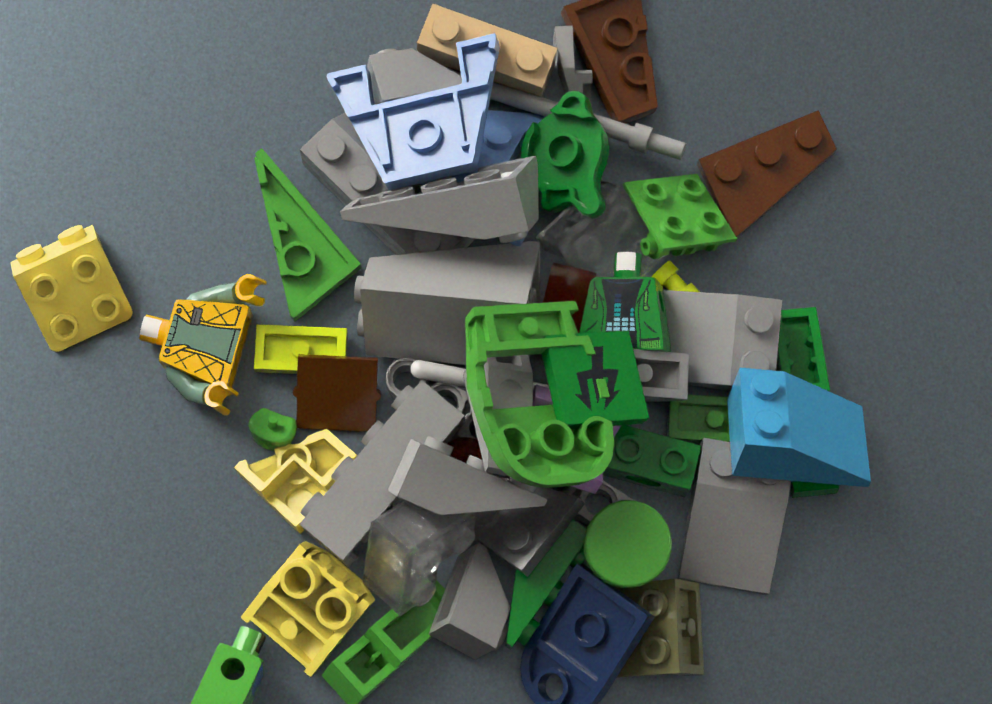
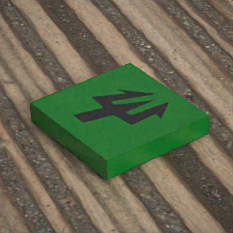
(574, 385)

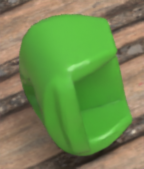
(272, 429)

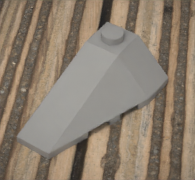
(484, 206)

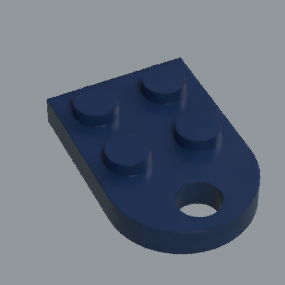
(582, 640)

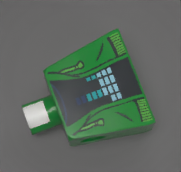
(628, 304)

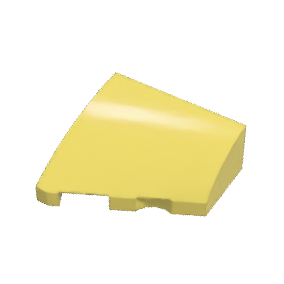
(296, 473)

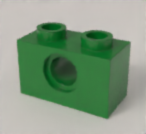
(653, 460)

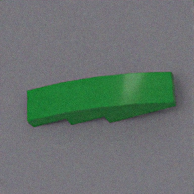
(803, 356)

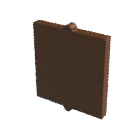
(336, 392)

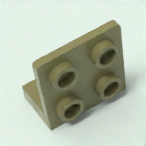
(674, 637)

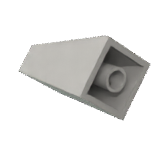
(420, 300)

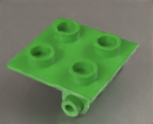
(678, 216)

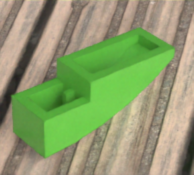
(382, 650)

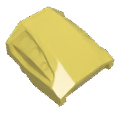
(310, 605)

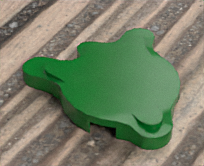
(570, 156)

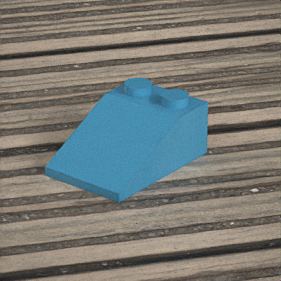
(795, 431)

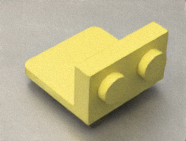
(71, 288)

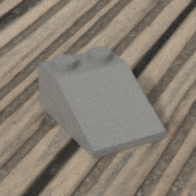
(723, 334)
(732, 524)

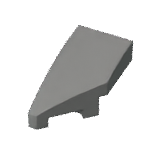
(569, 77)

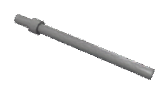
(639, 136)

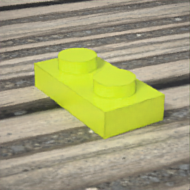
(279, 346)

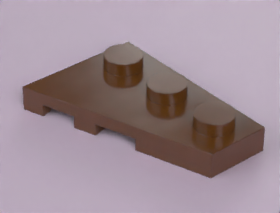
(615, 48)
(763, 169)

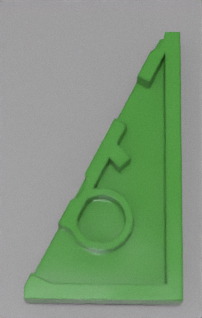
(306, 248)

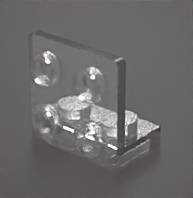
(593, 242)

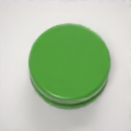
(627, 544)

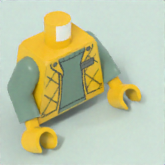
(205, 340)

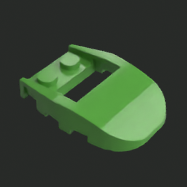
(529, 439)

